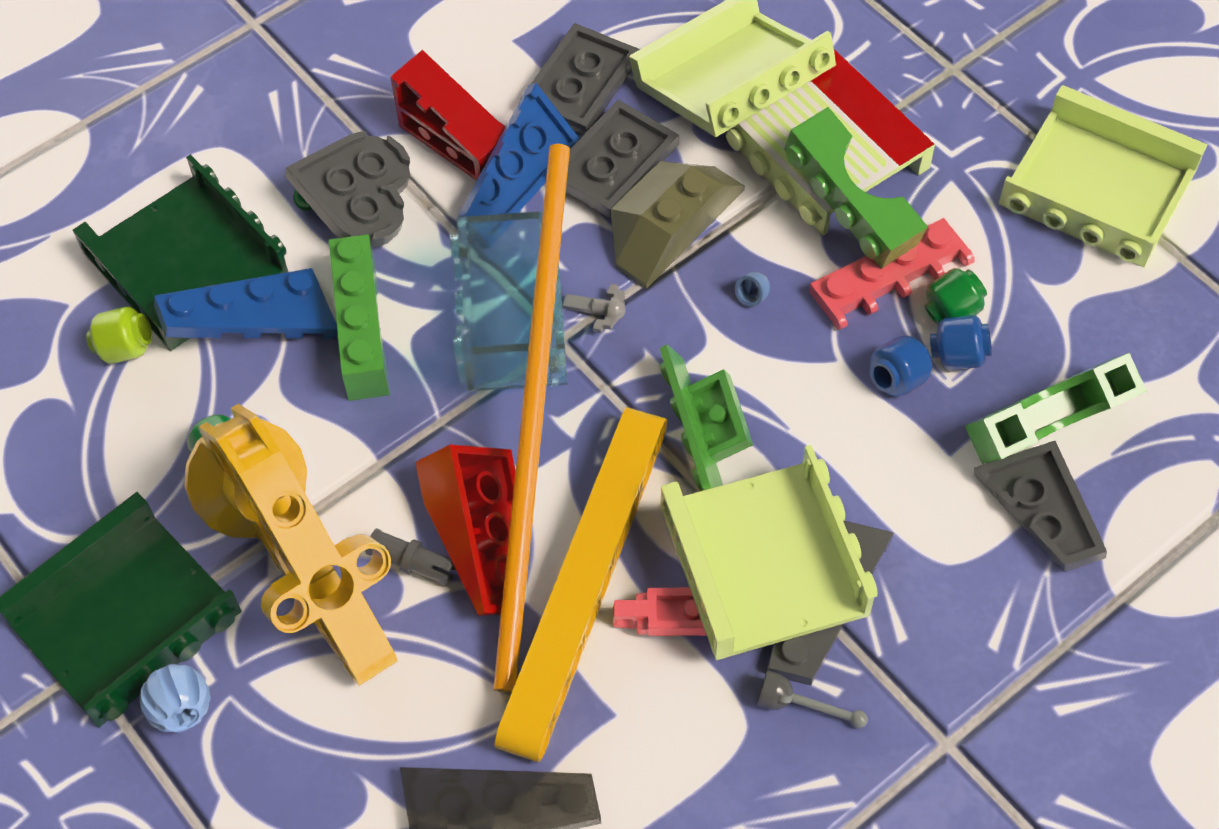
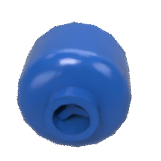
(961, 342)
(900, 366)

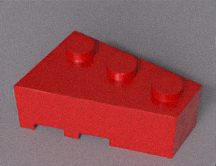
(444, 115)

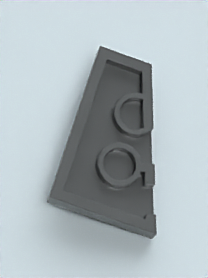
(1046, 503)

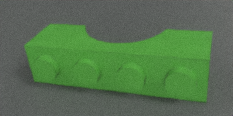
(881, 225)
(358, 318)
(1055, 408)

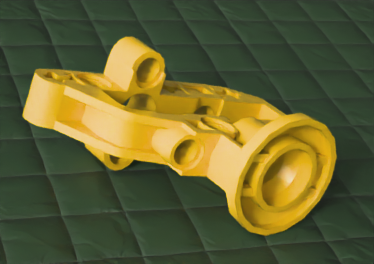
(252, 484)

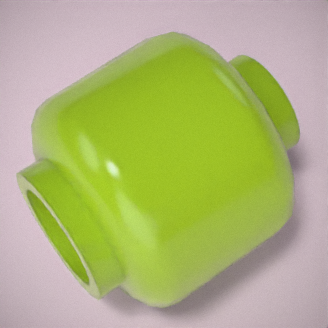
(119, 335)

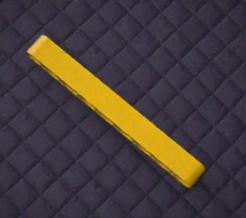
(580, 587)

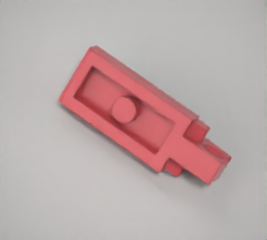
(660, 613)

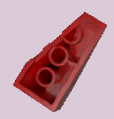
(471, 508)

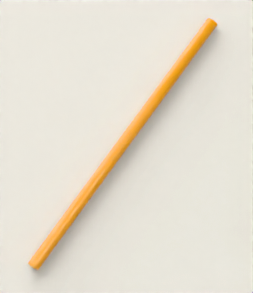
(531, 421)

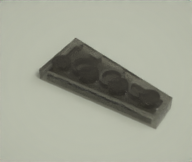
(498, 799)

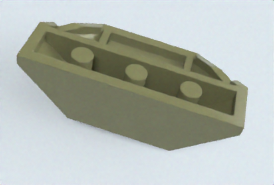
(667, 215)

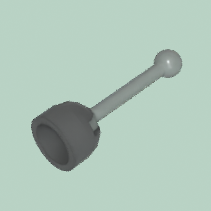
(778, 693)

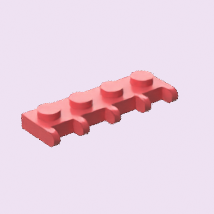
(865, 280)

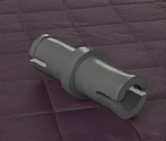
(414, 558)

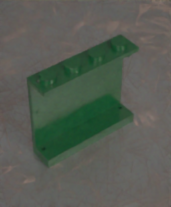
(182, 243)
(117, 609)

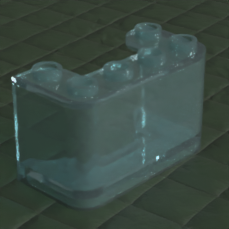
(498, 275)

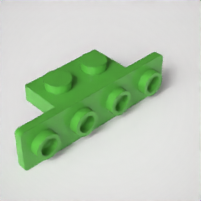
(709, 417)

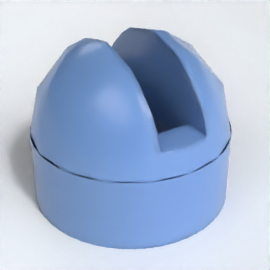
(747, 285)

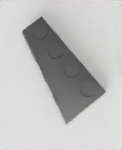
(803, 656)

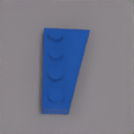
(520, 157)
(266, 304)

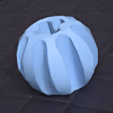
(174, 698)

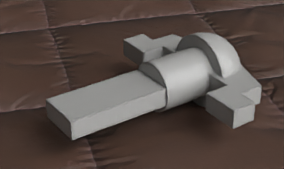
(612, 310)

